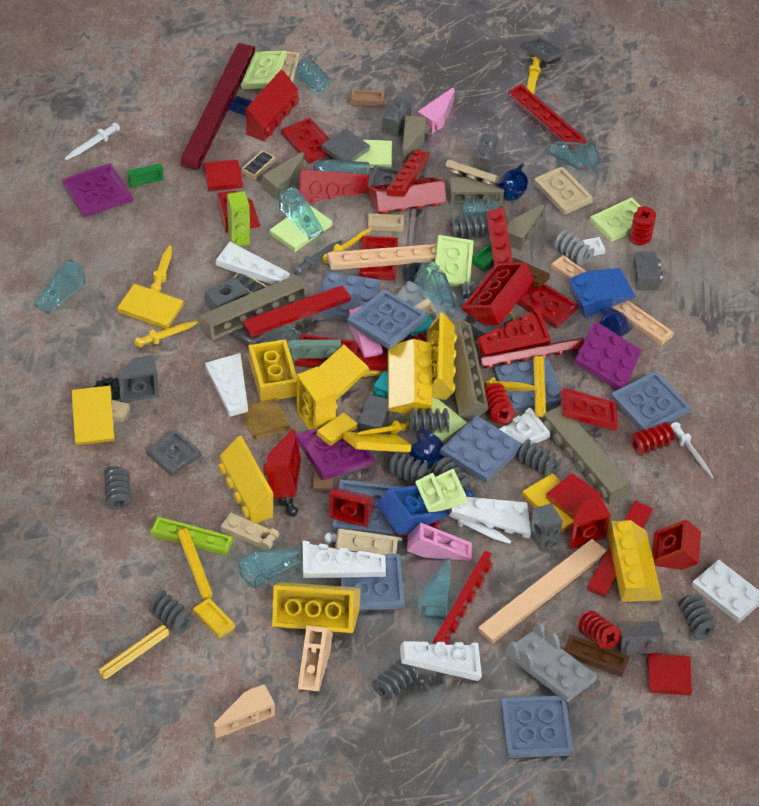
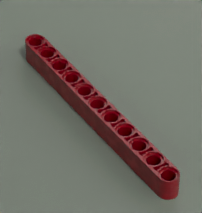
(217, 107)

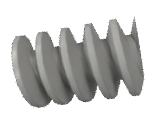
(573, 249)

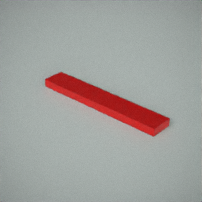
(545, 115)
(296, 311)
(605, 573)

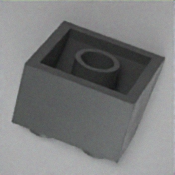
(139, 380)

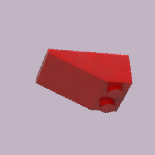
(284, 466)

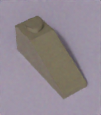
(413, 134)
(283, 176)
(469, 188)
(523, 226)

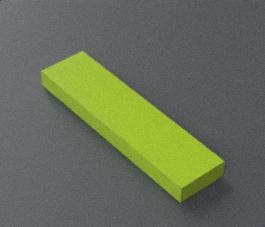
(201, 538)

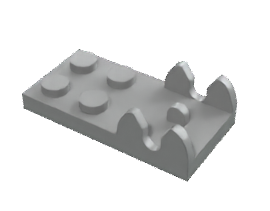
(414, 295)
(550, 663)

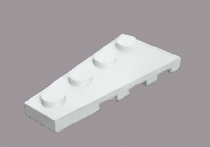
(244, 262)
(229, 383)
(527, 427)
(499, 513)
(449, 659)

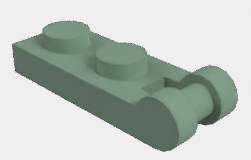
(313, 348)

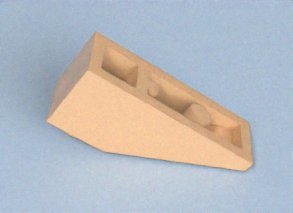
(314, 658)
(247, 710)

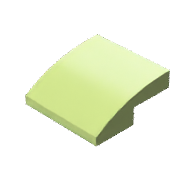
(441, 491)

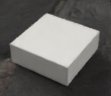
(597, 244)

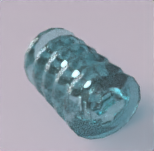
(313, 75)
(478, 208)

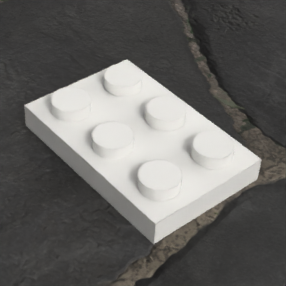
(727, 591)

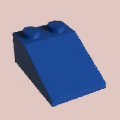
(600, 290)
(406, 509)

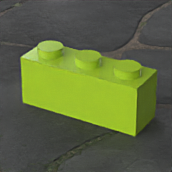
(238, 218)

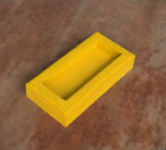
(334, 429)
(214, 618)

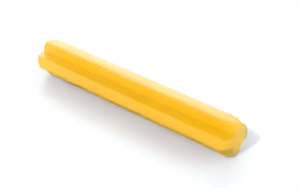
(539, 382)
(195, 564)
(133, 652)

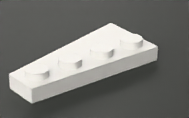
(335, 563)

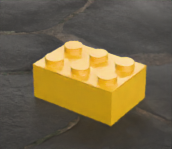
(273, 370)
(315, 398)

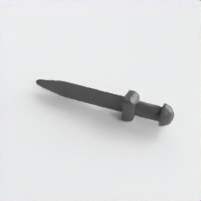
(310, 262)

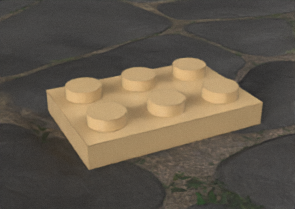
(473, 173)
(563, 190)

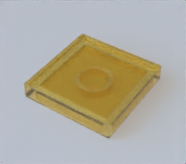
(265, 418)

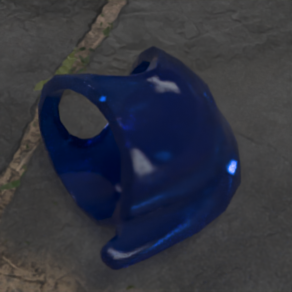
(514, 183)
(615, 321)
(427, 449)

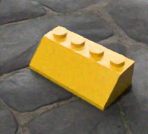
(442, 339)
(410, 377)
(246, 481)
(633, 562)
(315, 606)

